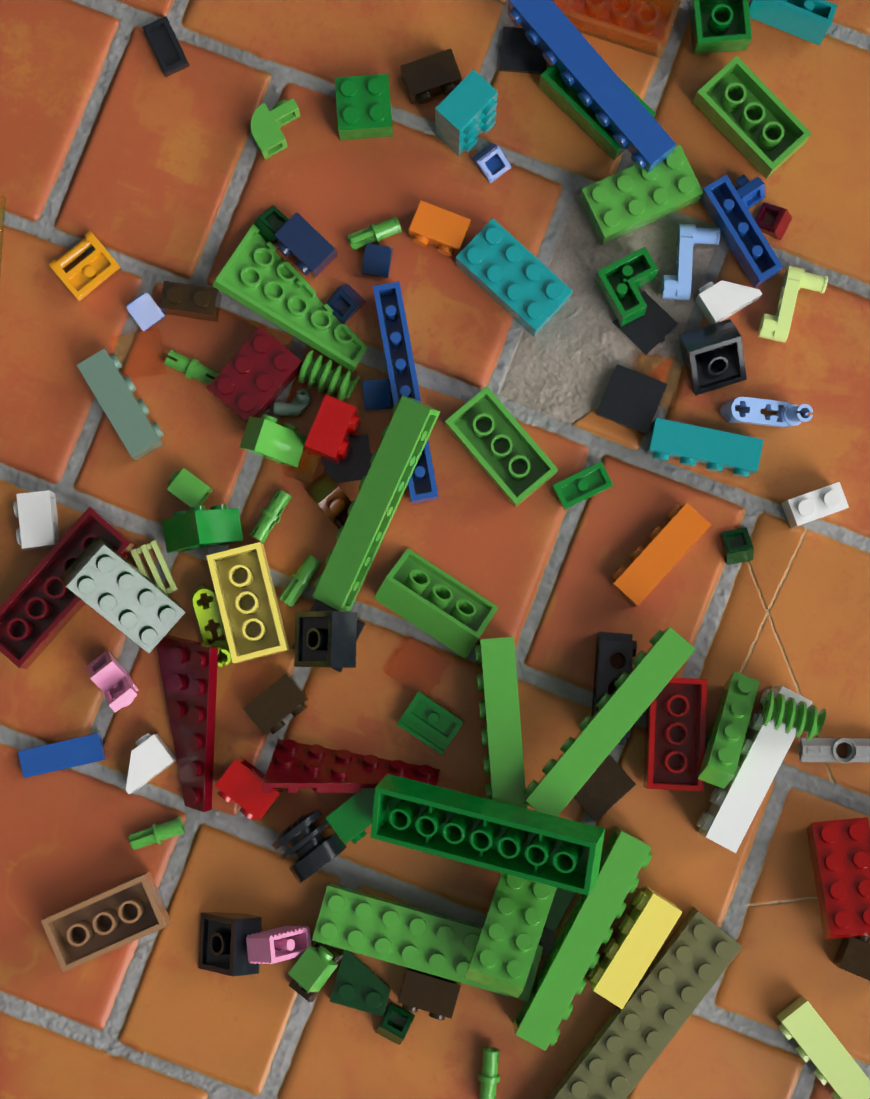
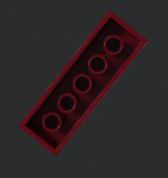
(42, 601)

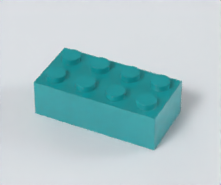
(513, 277)

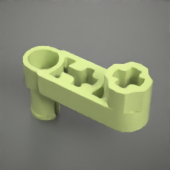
(778, 326)

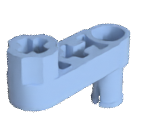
(679, 285)
(749, 412)

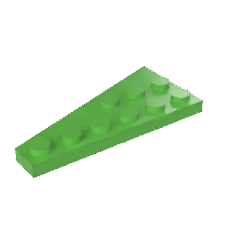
(282, 296)

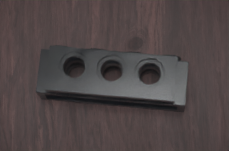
(604, 673)

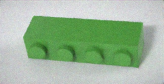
(728, 730)

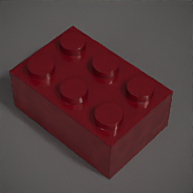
(255, 376)

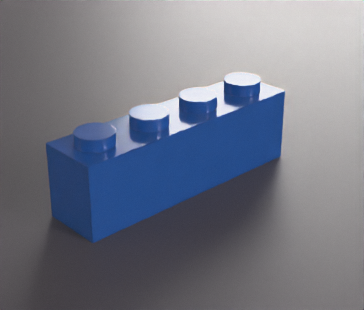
(740, 231)

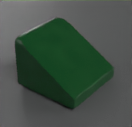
(270, 223)
(737, 546)
(395, 1023)

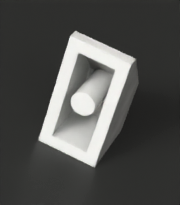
(724, 299)
(148, 761)

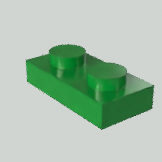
(582, 485)

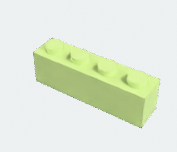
(824, 1051)

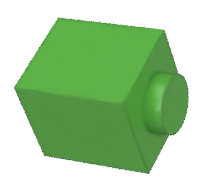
(188, 488)
(313, 968)

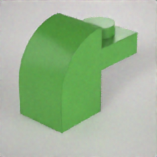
(267, 124)

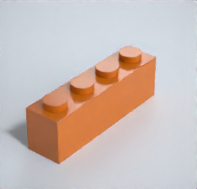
(661, 554)

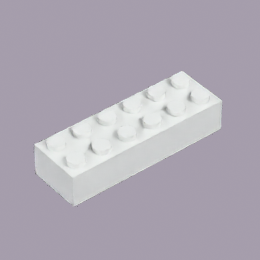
(758, 763)

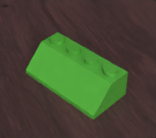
(436, 602)

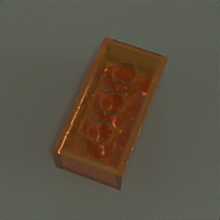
(628, 23)

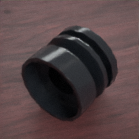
(309, 845)

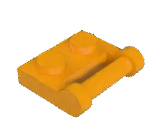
(90, 271)

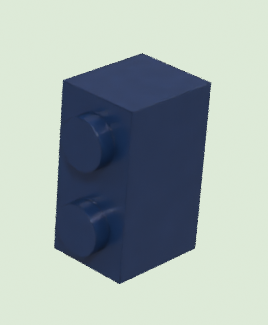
(305, 246)

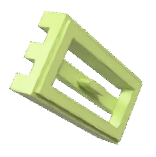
(145, 550)

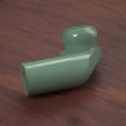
(295, 406)

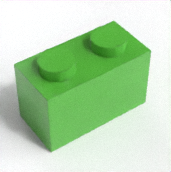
(273, 441)

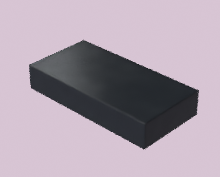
(166, 46)

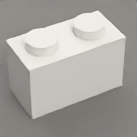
(815, 505)
(37, 520)

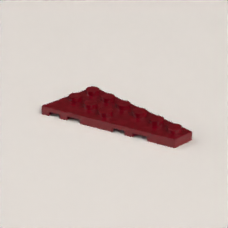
(190, 695)
(335, 771)

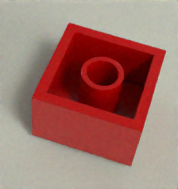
(332, 430)
(244, 786)

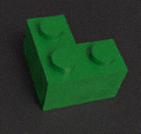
(621, 282)
(202, 528)

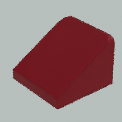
(773, 220)

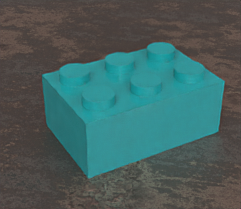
(466, 113)

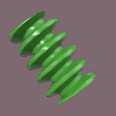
(327, 378)
(793, 715)

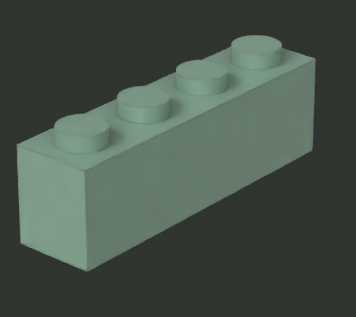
(120, 404)

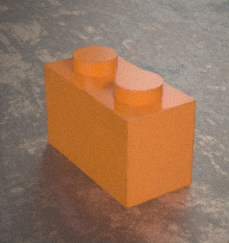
(439, 228)

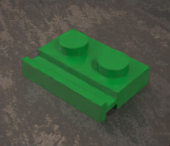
(430, 722)

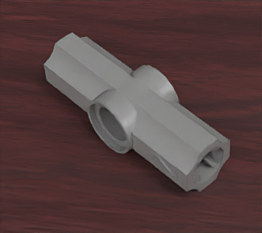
(825, 750)

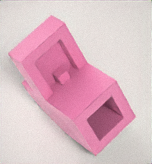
(112, 680)

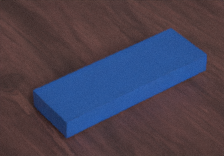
(61, 755)

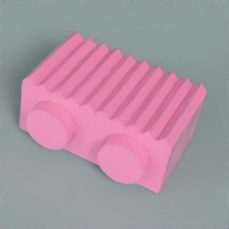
(278, 944)

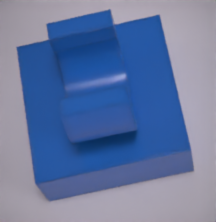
(750, 191)

